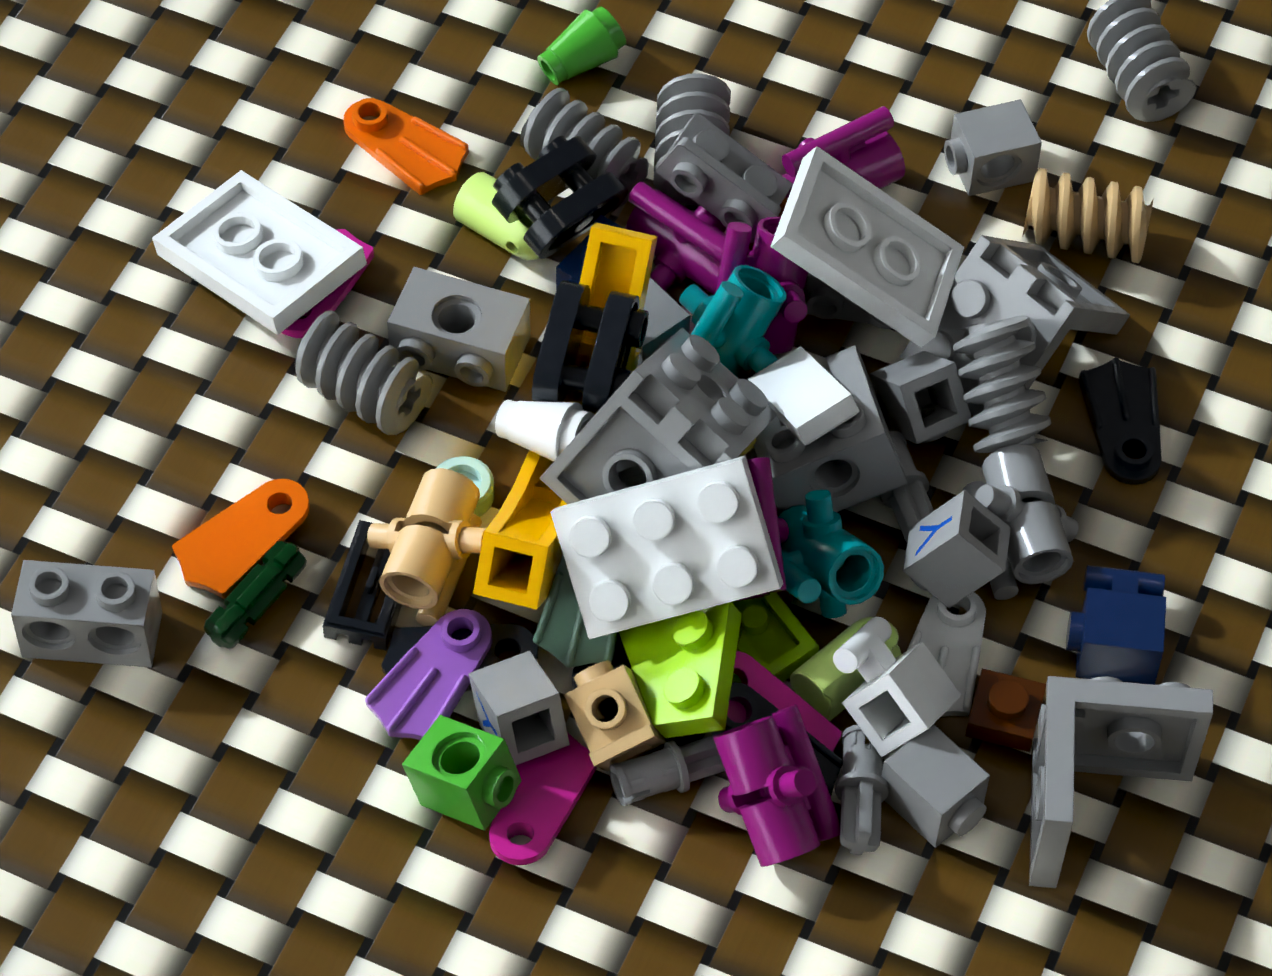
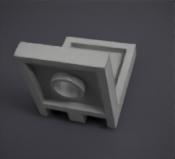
(1015, 280)
(667, 417)
(1106, 730)

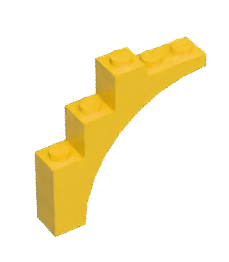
(521, 542)

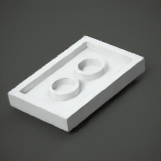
(868, 247)
(259, 251)
(667, 547)

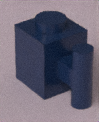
(1119, 625)

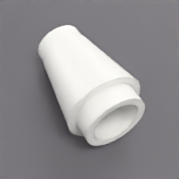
(541, 426)

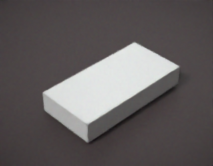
(805, 395)

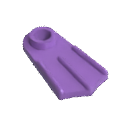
(431, 675)

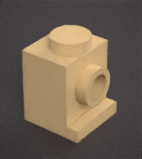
(631, 729)

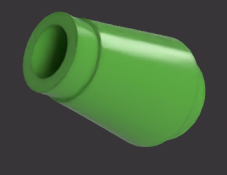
(582, 46)

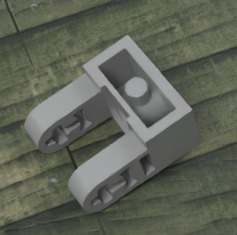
(849, 461)

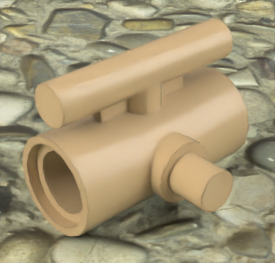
(430, 543)

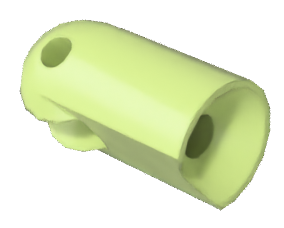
(475, 210)
(826, 686)

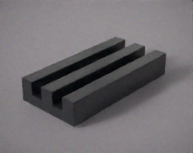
(361, 627)

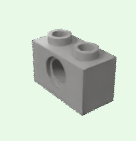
(460, 328)

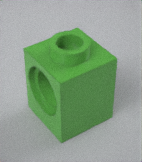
(462, 772)

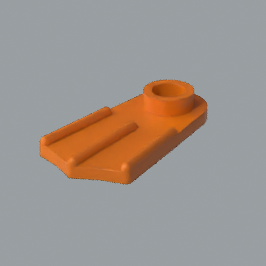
(406, 144)
(238, 538)

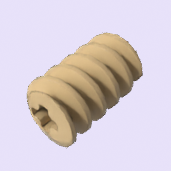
(1088, 215)

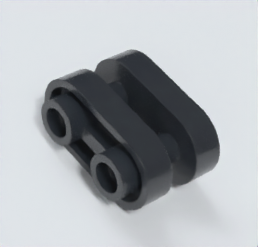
(557, 167)
(618, 329)

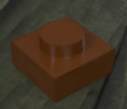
(1005, 710)

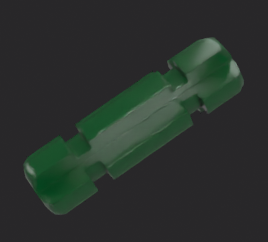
(255, 594)

